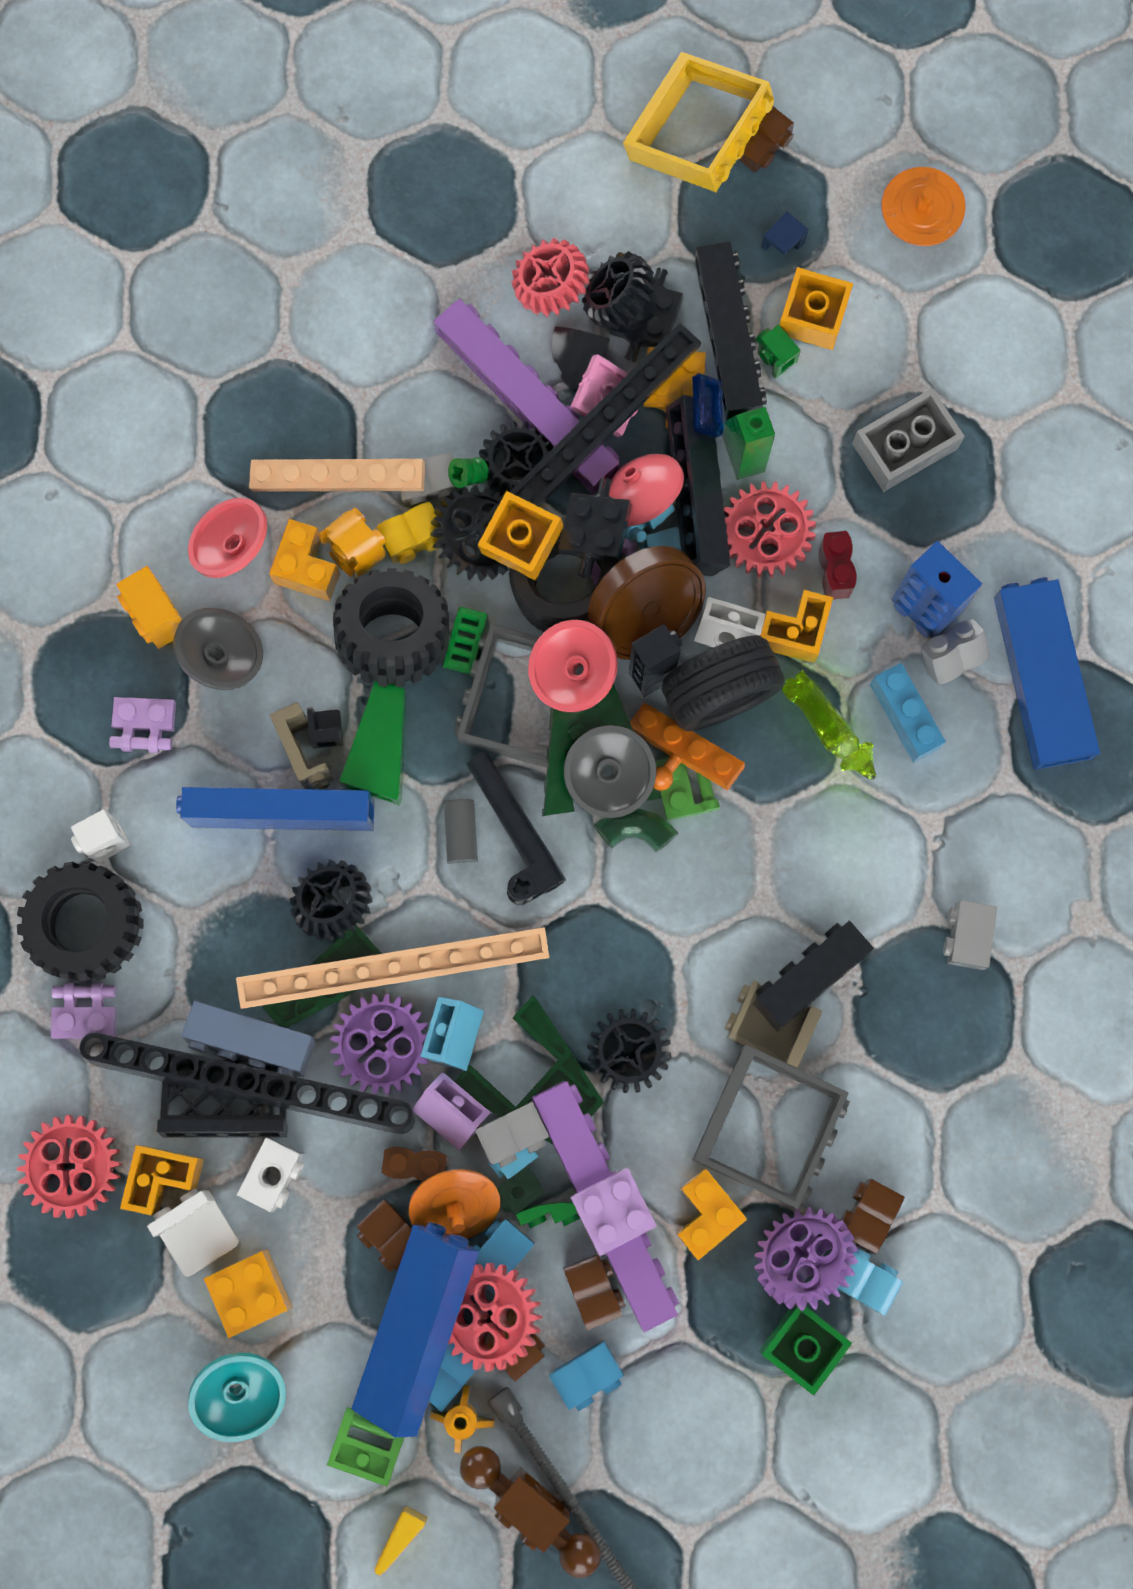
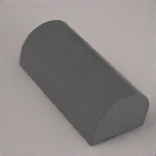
(460, 831)

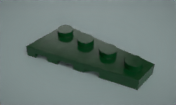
(294, 1011)

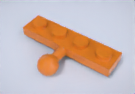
(684, 748)

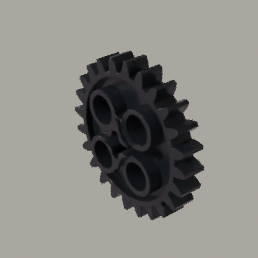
(468, 508)

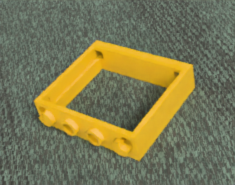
(667, 97)

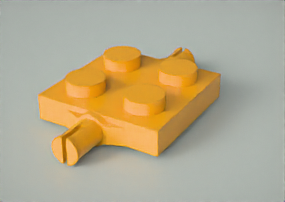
(679, 383)

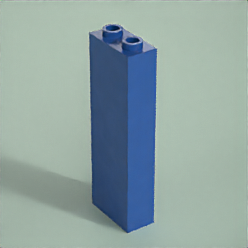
(1046, 673)
(276, 809)
(415, 1330)

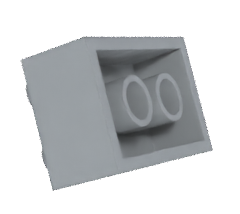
(908, 439)

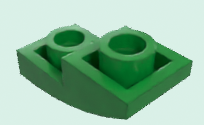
(560, 1212)

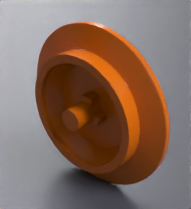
(923, 206)
(457, 1200)

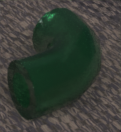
(638, 824)

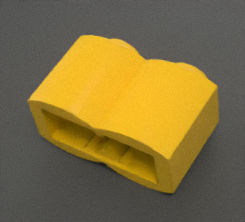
(409, 533)

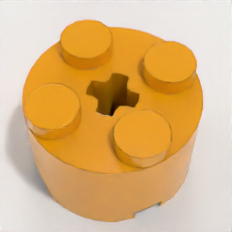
(353, 543)

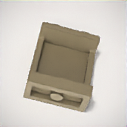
(287, 722)
(754, 1030)

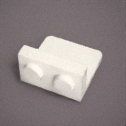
(194, 1231)

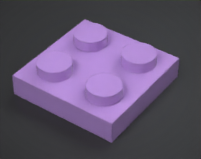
(613, 1211)

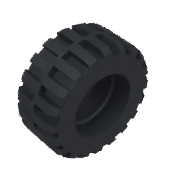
(391, 595)
(48, 898)

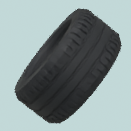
(546, 613)
(722, 683)

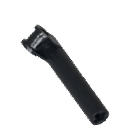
(542, 870)

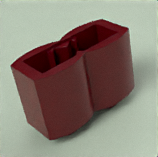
(835, 560)

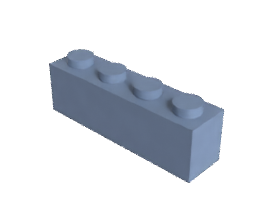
(247, 1039)

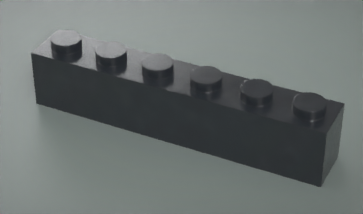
(728, 328)
(700, 499)

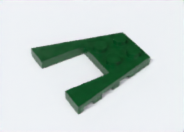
(564, 730)
(539, 1026)

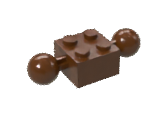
(531, 1511)

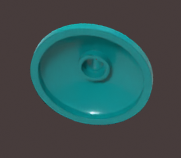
(240, 1411)

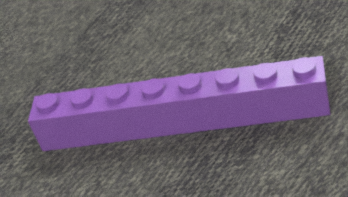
(518, 385)
(586, 1166)

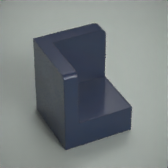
(785, 234)

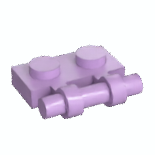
(142, 714)
(77, 1022)

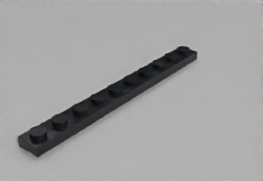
(603, 420)

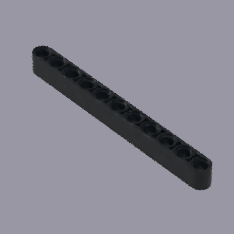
(234, 1074)

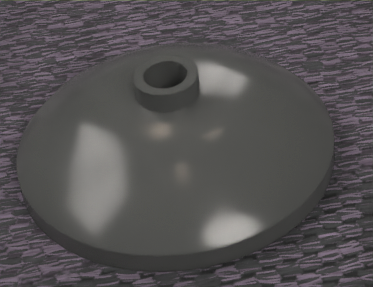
(221, 636)
(631, 776)

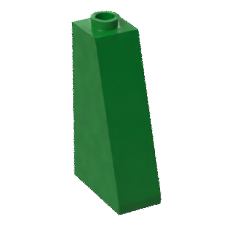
(749, 442)
(378, 746)

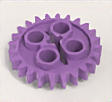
(364, 1021)
(806, 1258)

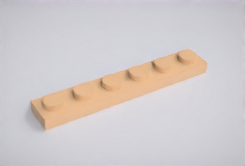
(337, 475)

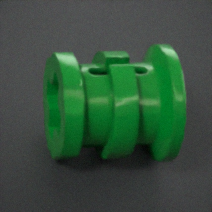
(467, 471)

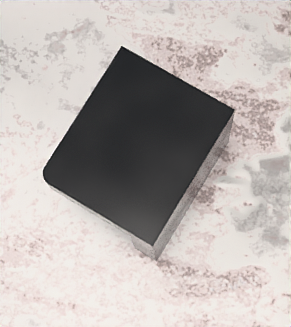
(324, 728)

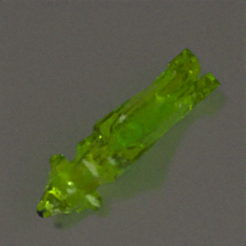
(830, 725)

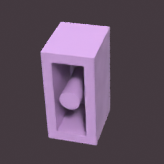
(450, 1111)

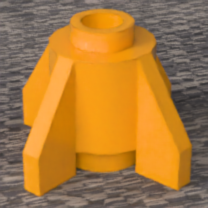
(464, 1410)

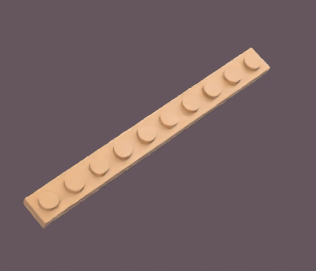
(392, 967)

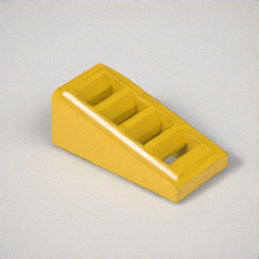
(405, 1530)

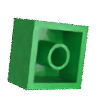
(805, 1348)

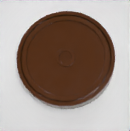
(646, 592)

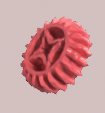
(548, 293)

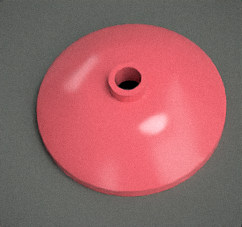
(650, 485)
(227, 538)
(558, 656)

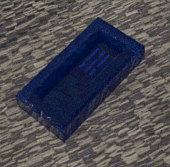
(707, 405)

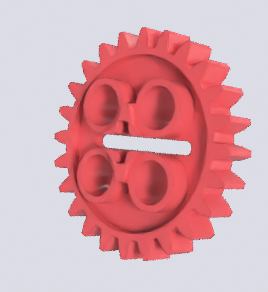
(788, 545)
(41, 1167)
(508, 1294)

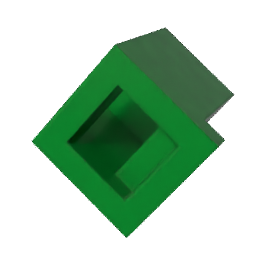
(777, 350)

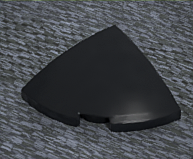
(574, 351)

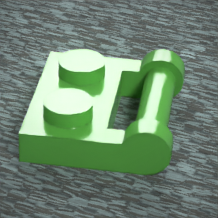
(678, 798)
(363, 1457)

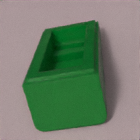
(470, 615)

